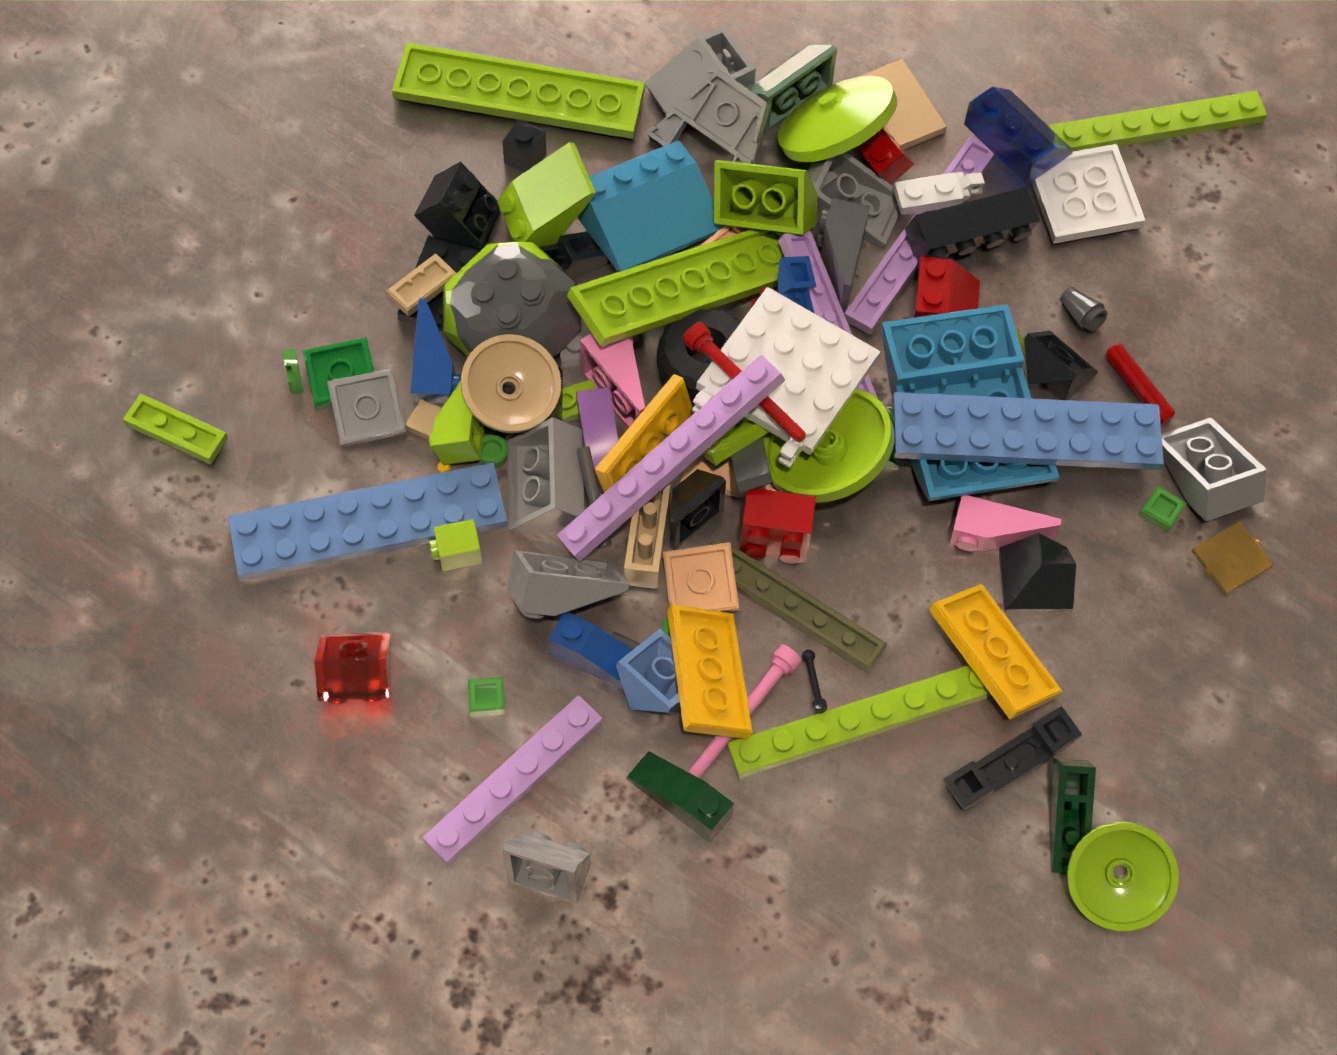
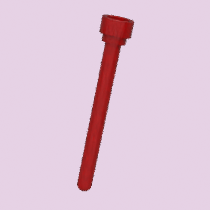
(699, 338)

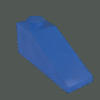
(432, 367)
(587, 648)

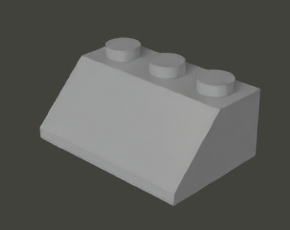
(545, 477)

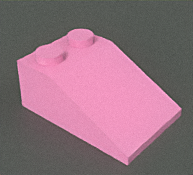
(614, 368)

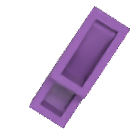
(597, 423)

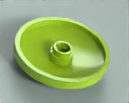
(837, 119)
(845, 458)

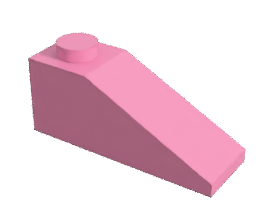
(990, 525)

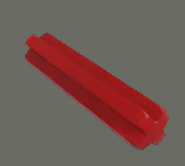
(1138, 381)

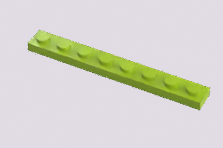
(1163, 121)
(856, 721)

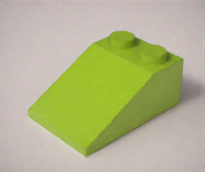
(547, 198)

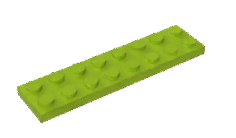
(519, 90)
(678, 285)

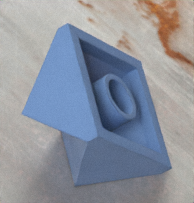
(650, 676)

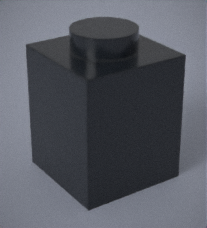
(524, 146)

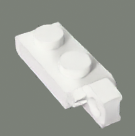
(936, 191)

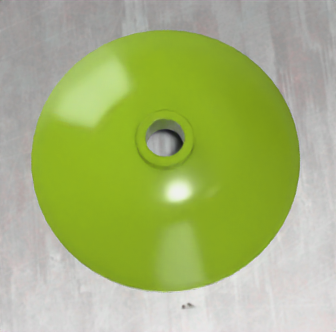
(1126, 900)

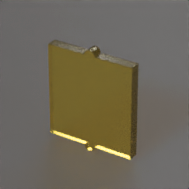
(1232, 557)

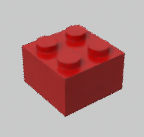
(777, 525)

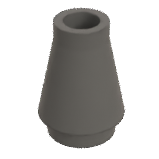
(1085, 310)

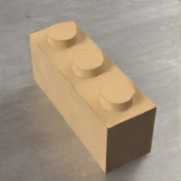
(647, 541)

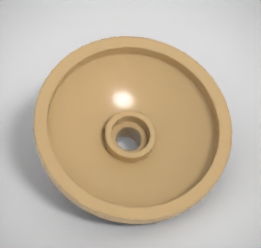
(516, 363)

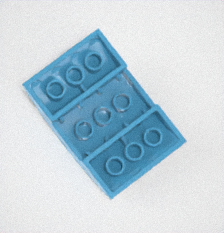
(961, 355)

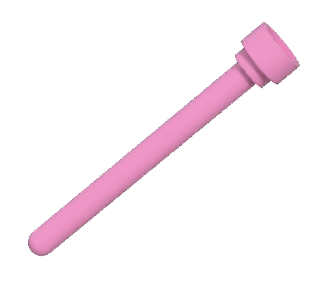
(784, 661)

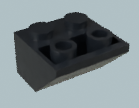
(458, 207)

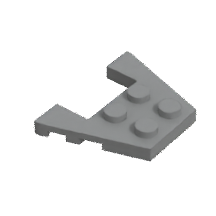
(723, 113)

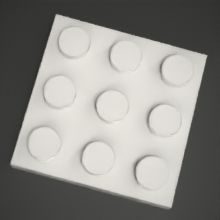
(1088, 195)

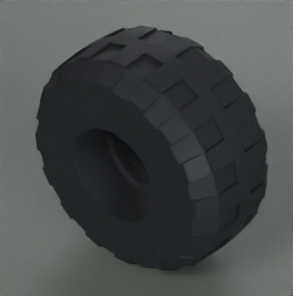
(675, 355)

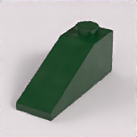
(683, 795)
(1070, 808)

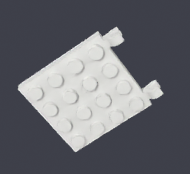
(814, 357)

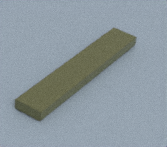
(805, 612)

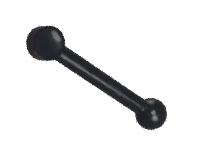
(819, 703)

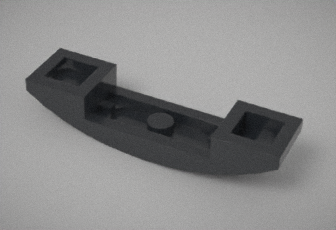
(1013, 760)

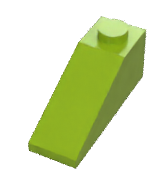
(456, 432)

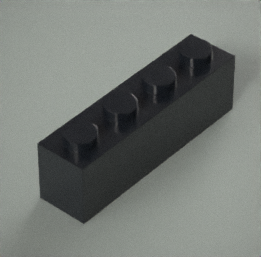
(973, 224)

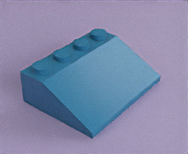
(649, 207)

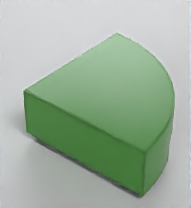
(293, 371)

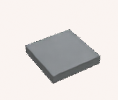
(366, 407)

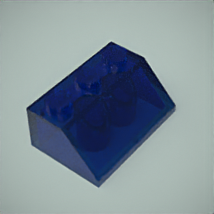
(1015, 134)

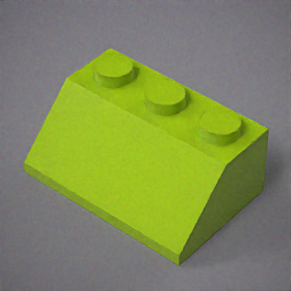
(764, 197)

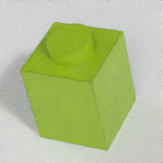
(456, 545)

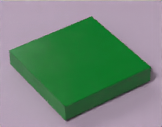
(333, 363)

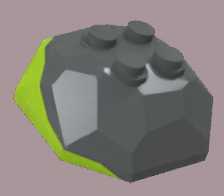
(510, 292)

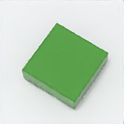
(1162, 508)
(486, 696)

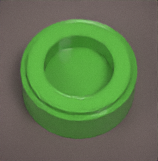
(494, 450)

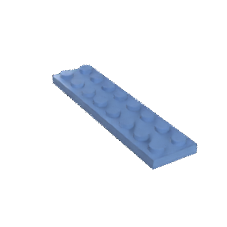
(1027, 431)
(363, 521)

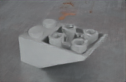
(695, 64)

